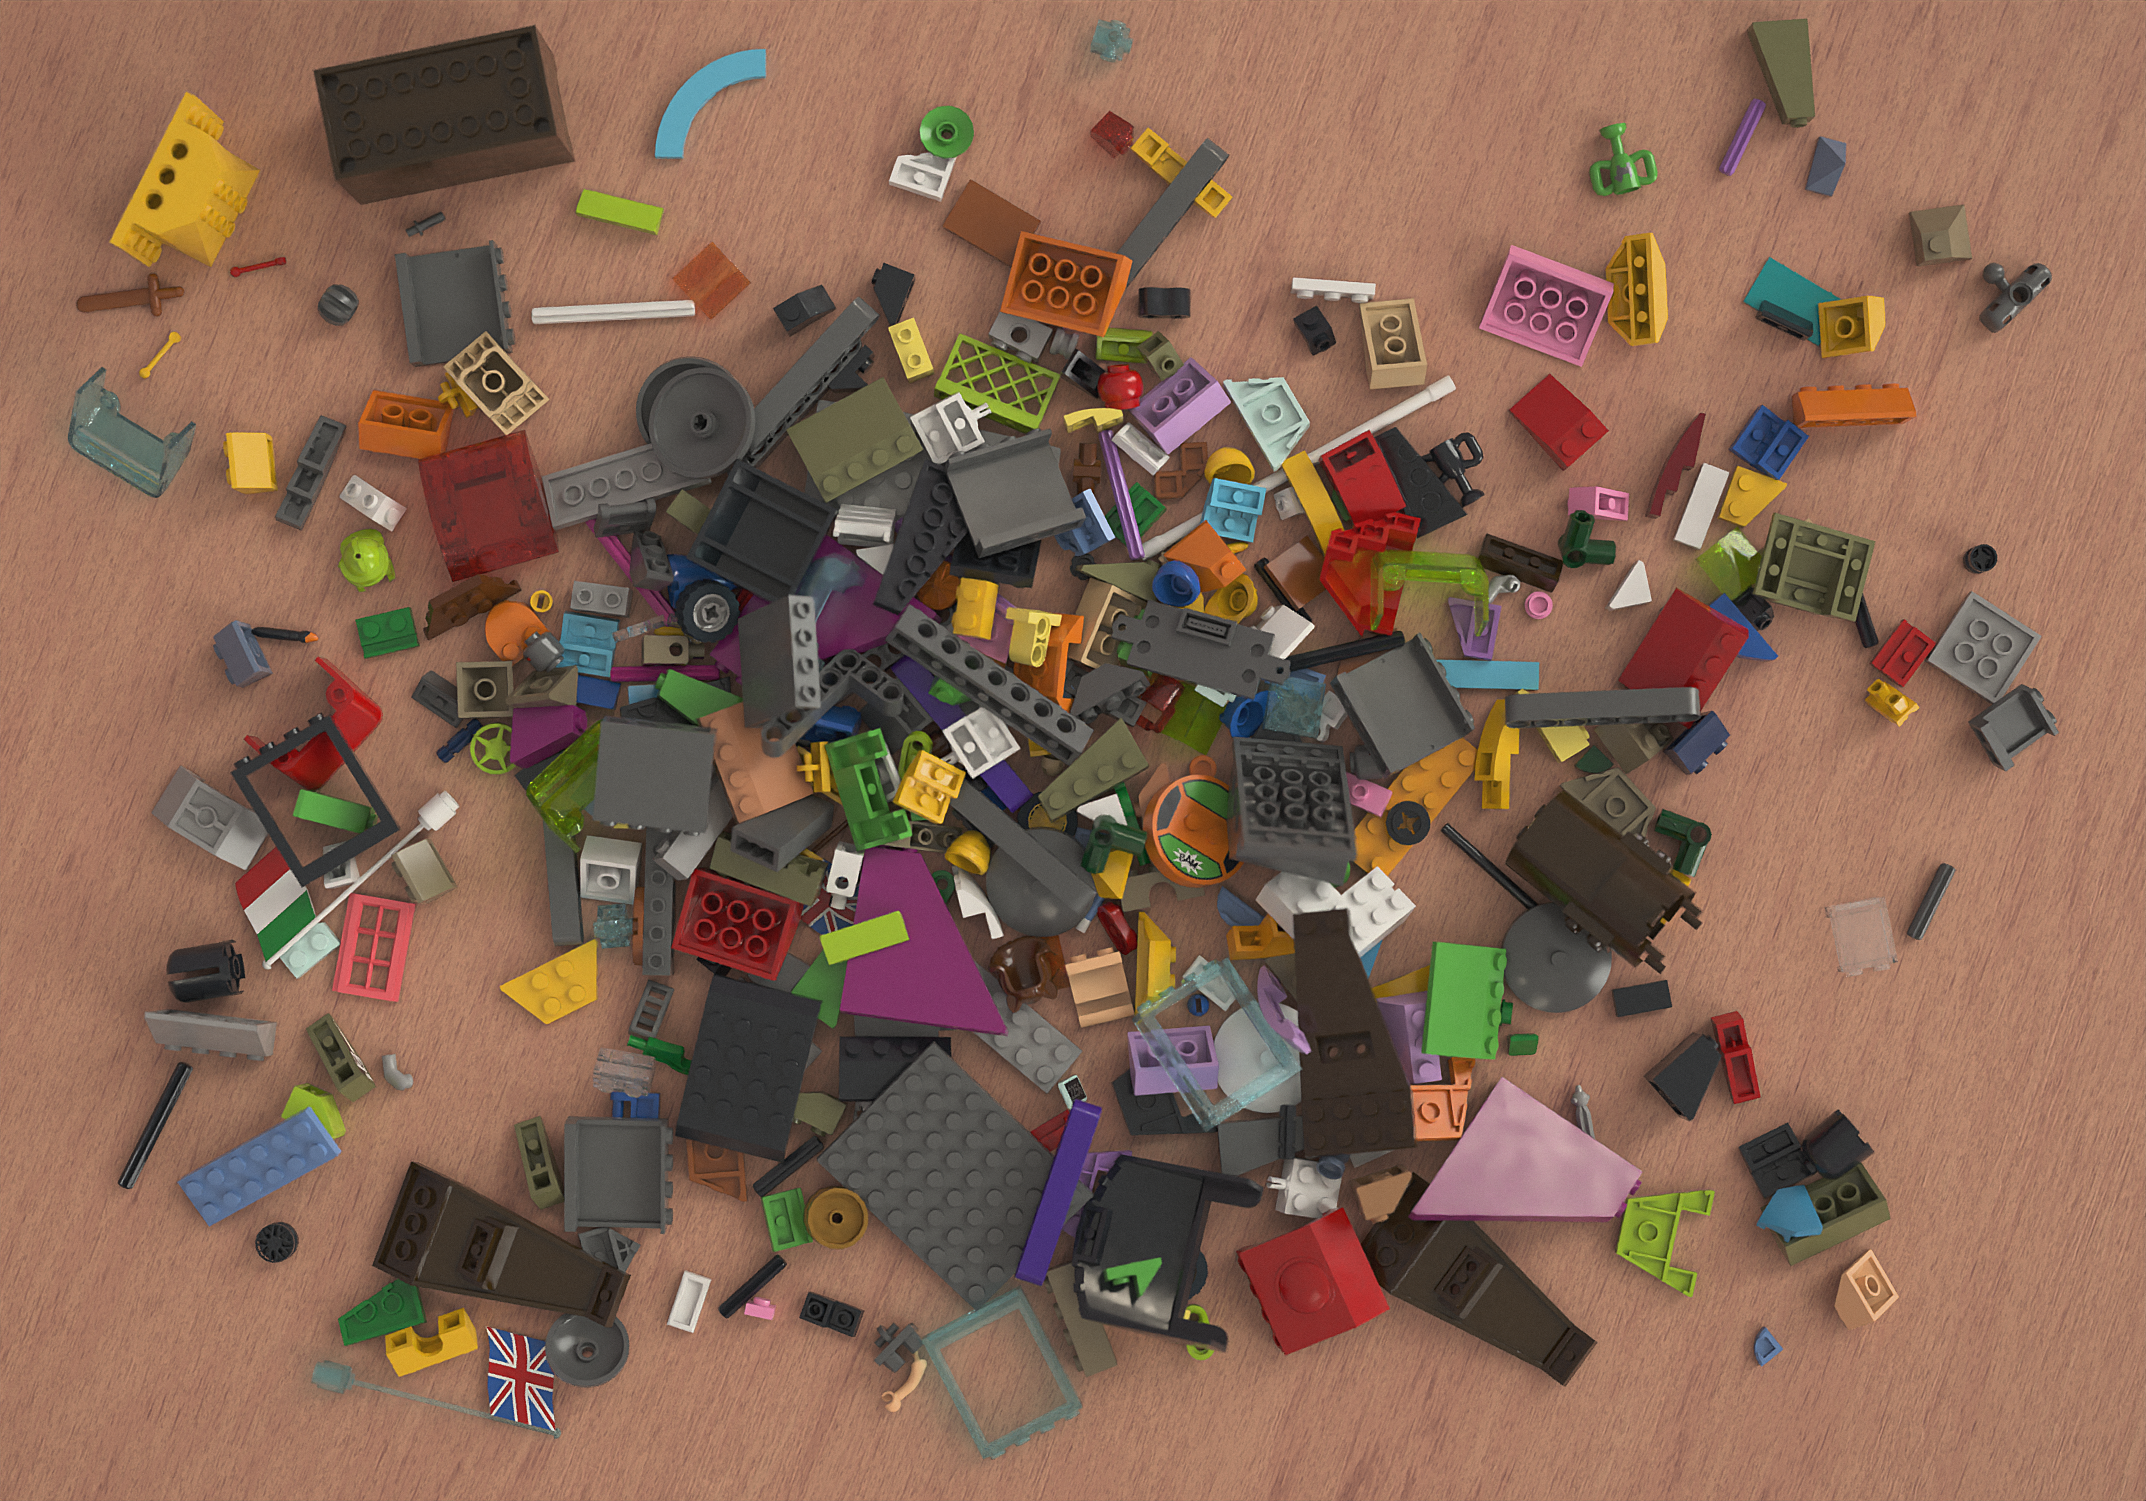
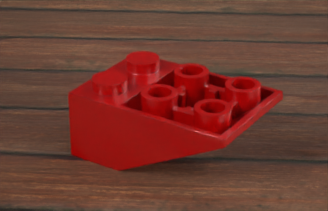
(1362, 479)

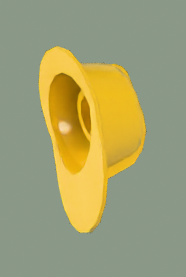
(1234, 601)

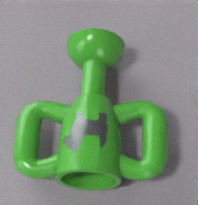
(1622, 168)

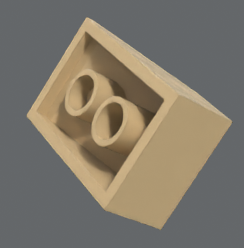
(1392, 344)

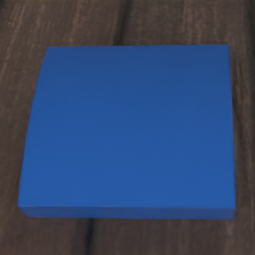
(1768, 443)

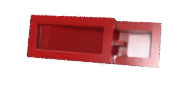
(1736, 1057)

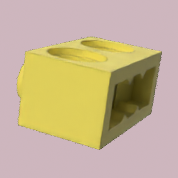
(911, 350)

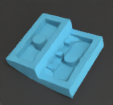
(1233, 509)
(588, 643)

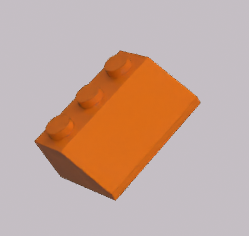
(404, 425)

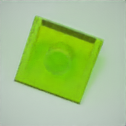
(1195, 720)

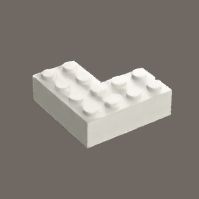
(1372, 904)

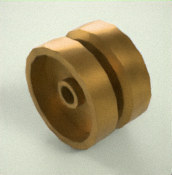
(819, 1214)

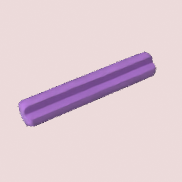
(1742, 137)

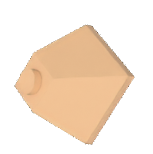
(1864, 1292)

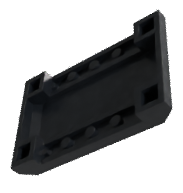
(748, 1068)

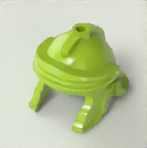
(373, 562)

